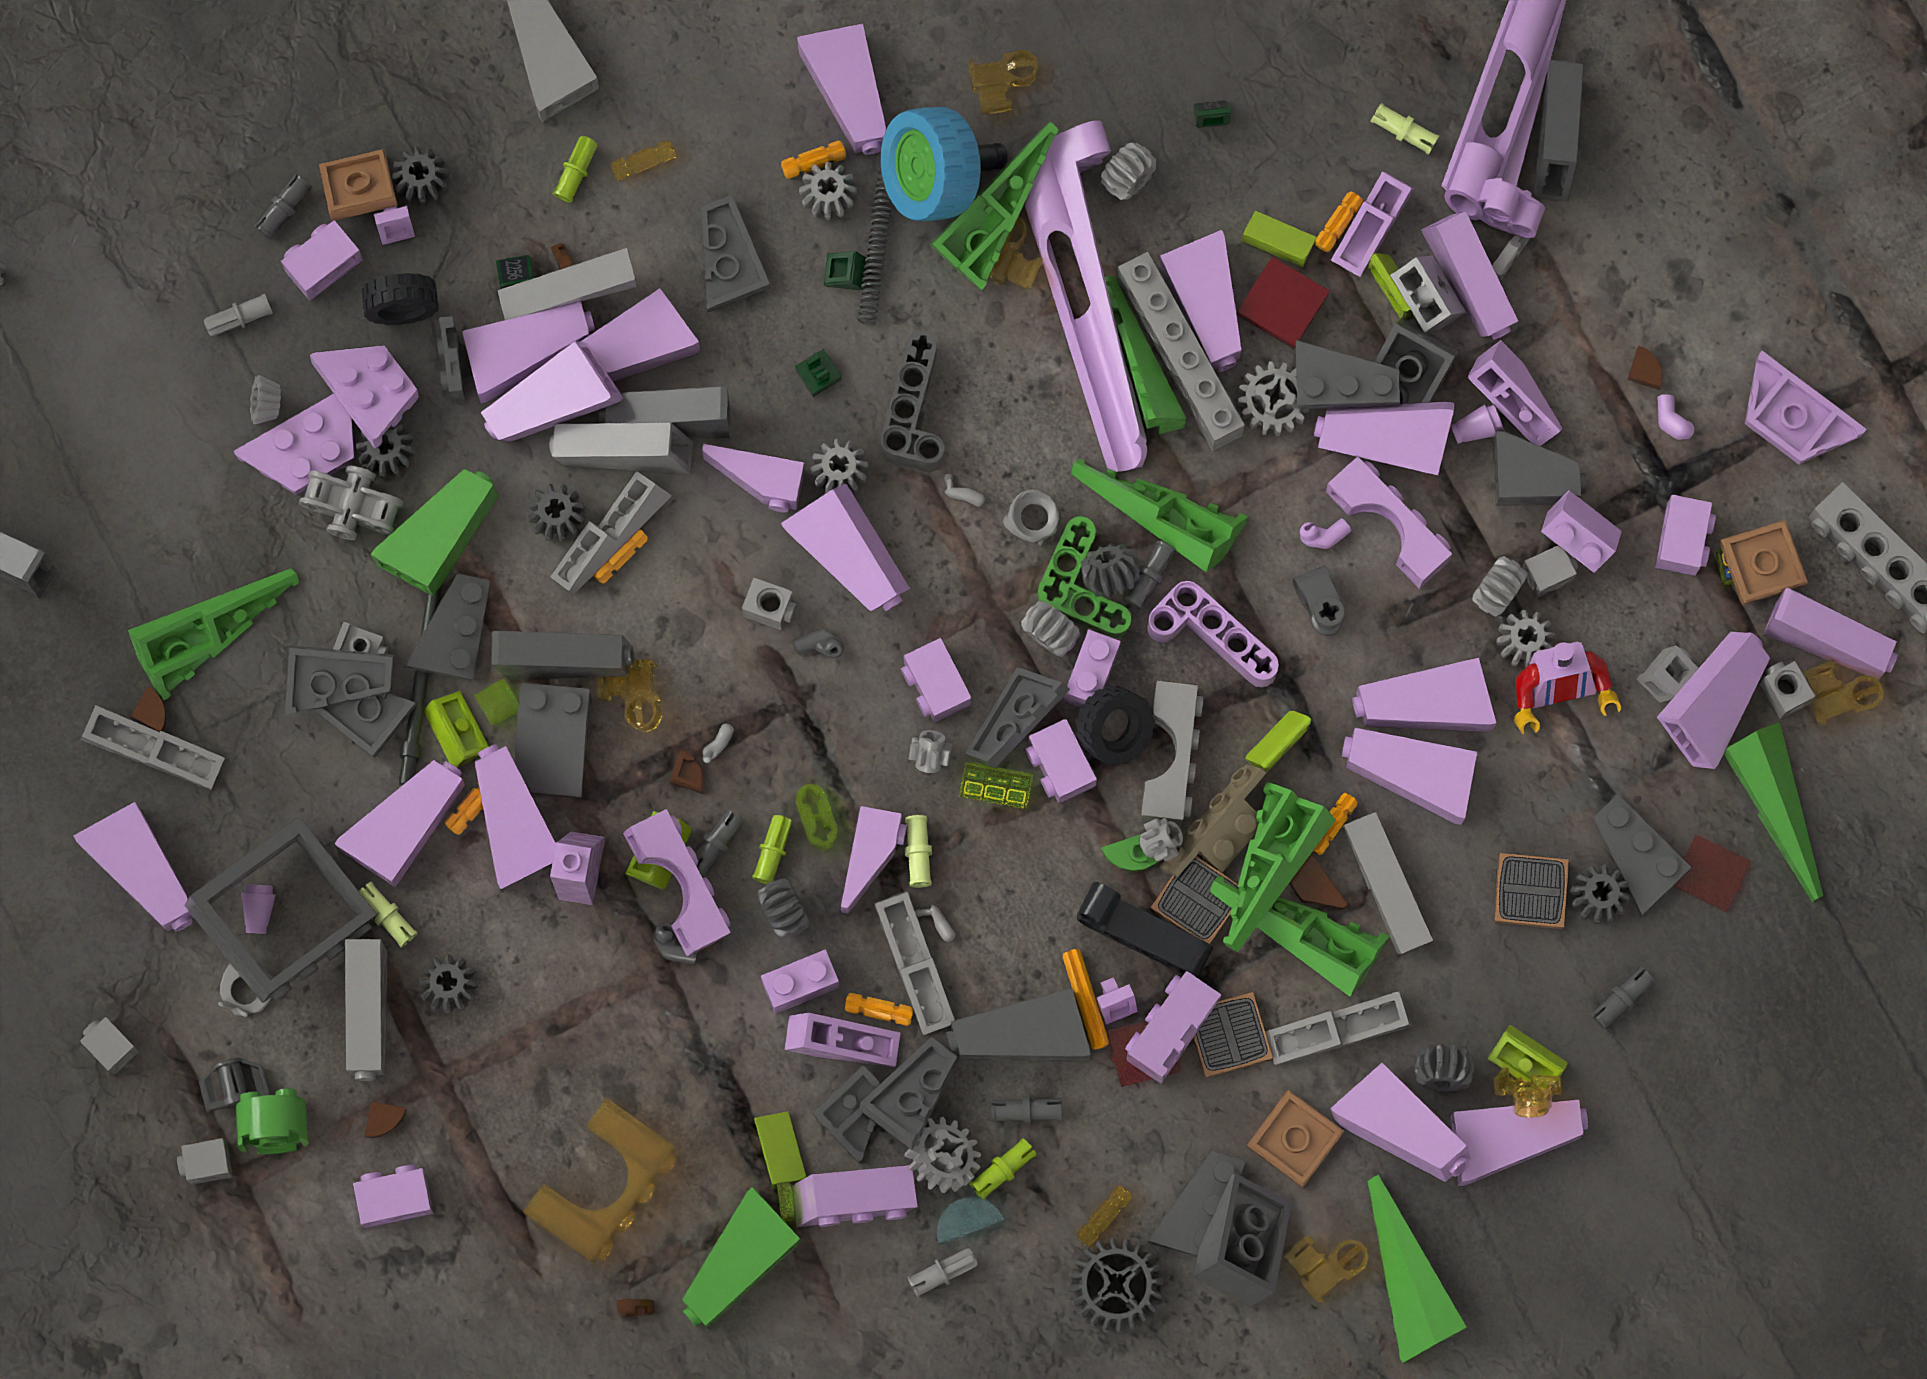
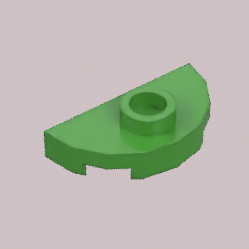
(1128, 855)

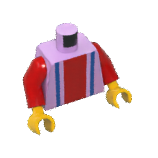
(1560, 676)

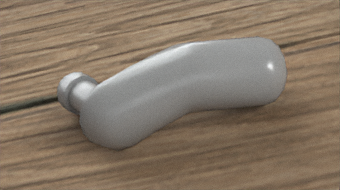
(964, 494)
(716, 747)
(940, 922)

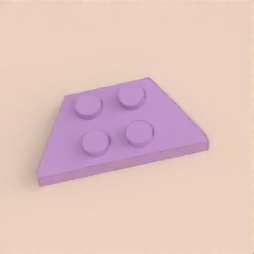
(368, 387)
(1795, 414)
(307, 442)

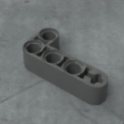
(913, 398)

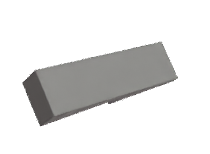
(569, 285)
(598, 544)
(152, 748)
(1387, 883)
(914, 962)
(1339, 1028)

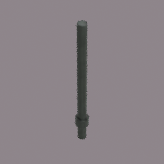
(410, 749)

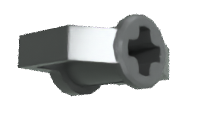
(232, 1083)

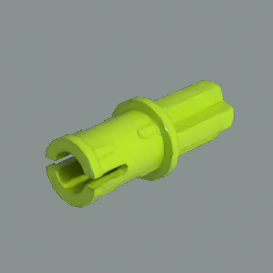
(575, 169)
(772, 849)

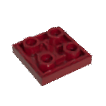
(1283, 302)

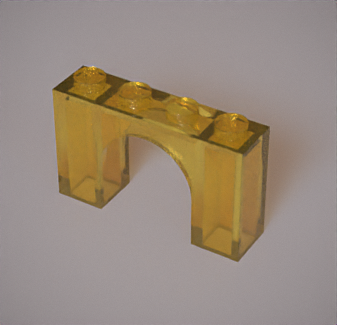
(591, 1231)

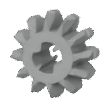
(1128, 171)
(824, 180)
(842, 456)
(1499, 586)
(1050, 628)
(1515, 631)

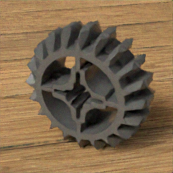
(1092, 1305)

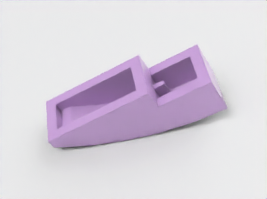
(1372, 223)

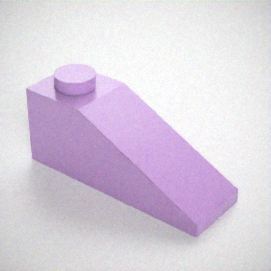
(1514, 392)
(766, 478)
(872, 849)
(841, 1040)

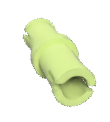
(1404, 128)
(918, 851)
(388, 915)

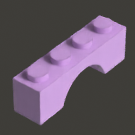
(1360, 490)
(659, 843)

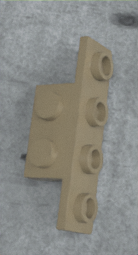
(1223, 827)

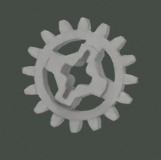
(1261, 396)
(943, 1155)

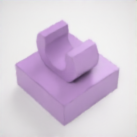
(394, 224)
(1116, 1001)

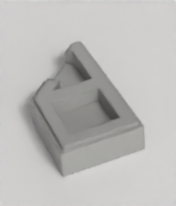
(1509, 255)

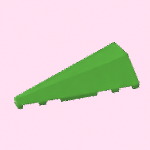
(977, 236)
(1152, 388)
(1192, 530)
(185, 639)
(1767, 776)
(1283, 841)
(1331, 949)
(1417, 1298)

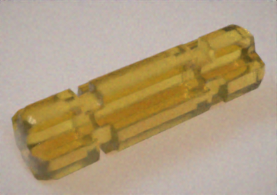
(643, 160)
(1104, 1215)

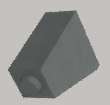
(1531, 473)

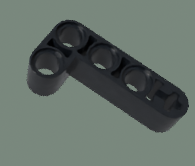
(1142, 931)

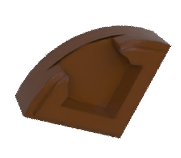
(1645, 369)
(150, 711)
(687, 773)
(383, 1119)
(635, 1307)

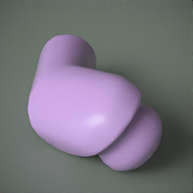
(1670, 421)
(1324, 538)

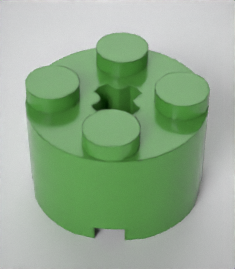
(271, 1122)

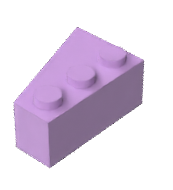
(1171, 1026)
(854, 1196)

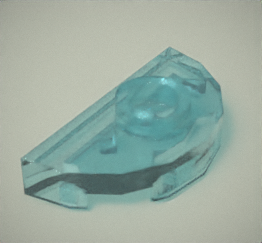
(966, 1217)

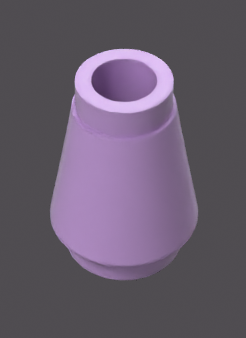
(1477, 425)
(257, 907)

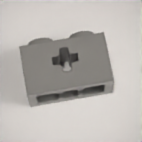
(1428, 293)

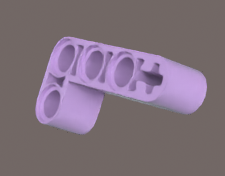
(1215, 638)

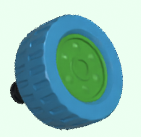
(934, 163)

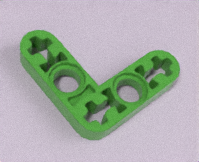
(1072, 593)

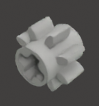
(930, 751)
(1161, 839)

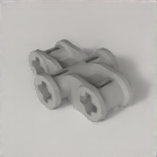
(338, 499)

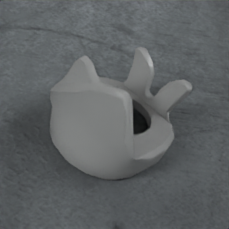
(1013, 522)
(229, 1002)

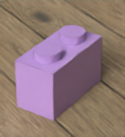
(321, 259)
(1581, 531)
(1684, 535)
(1092, 667)
(936, 680)
(1061, 761)
(800, 981)
(392, 1196)

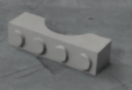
(1175, 712)

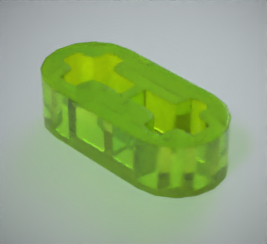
(808, 819)

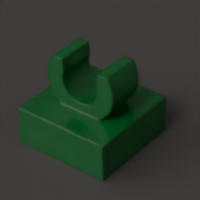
(818, 373)

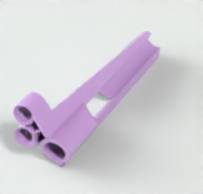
(1487, 169)
(1060, 204)

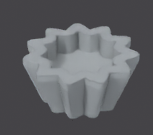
(264, 400)

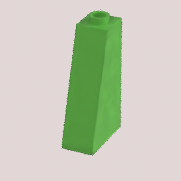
(437, 533)
(741, 1257)

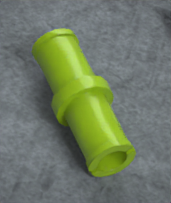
(1002, 1169)

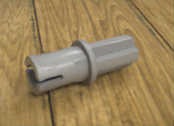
(237, 315)
(943, 1271)

